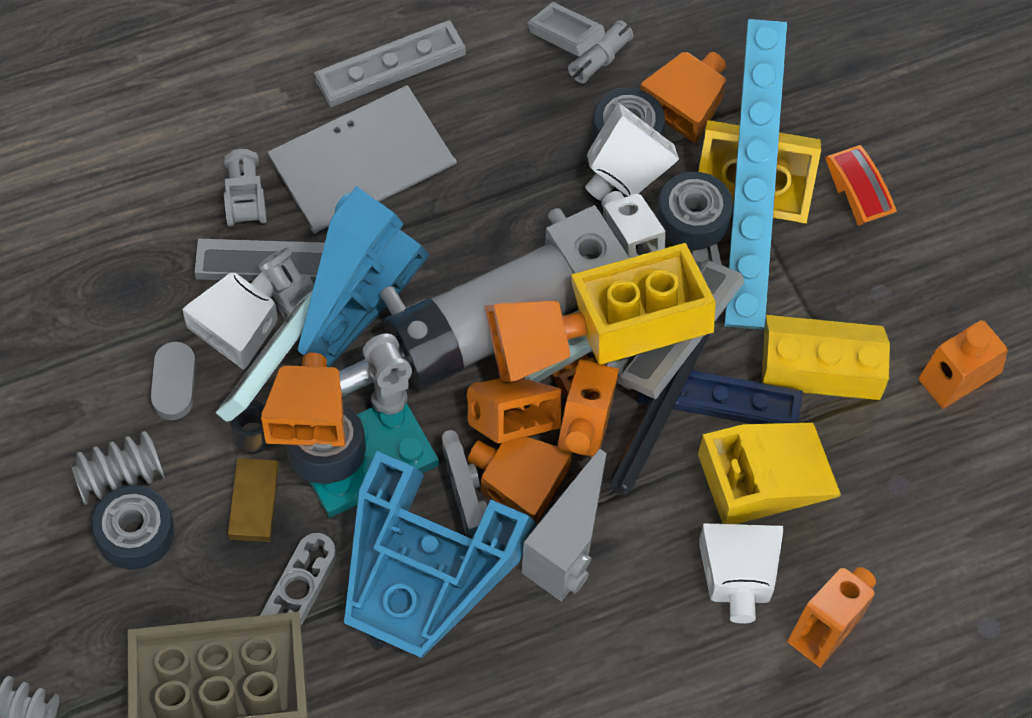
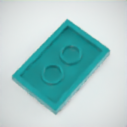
(392, 435)

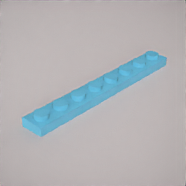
(756, 171)

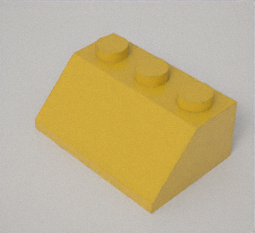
(795, 167)
(644, 303)
(826, 357)

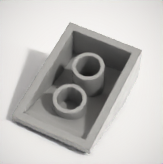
(560, 544)

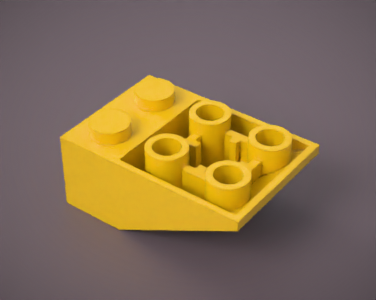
(765, 470)

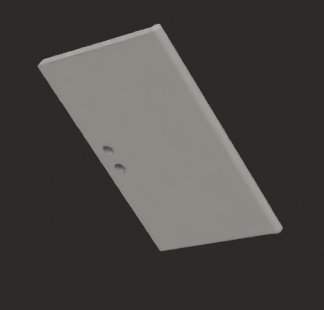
(381, 154)

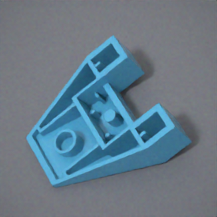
(358, 261)
(416, 576)

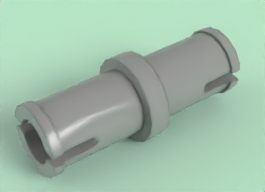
(601, 53)

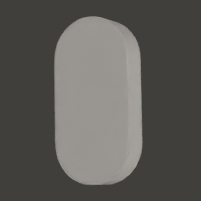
(173, 381)

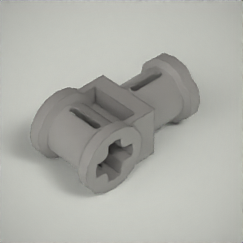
(244, 193)
(289, 283)
(388, 373)

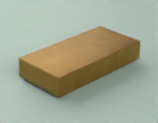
(253, 500)

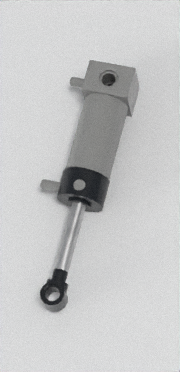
(453, 328)

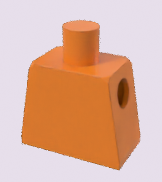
(688, 91)
(531, 336)
(972, 357)
(305, 405)
(500, 413)
(585, 419)
(521, 473)
(837, 605)

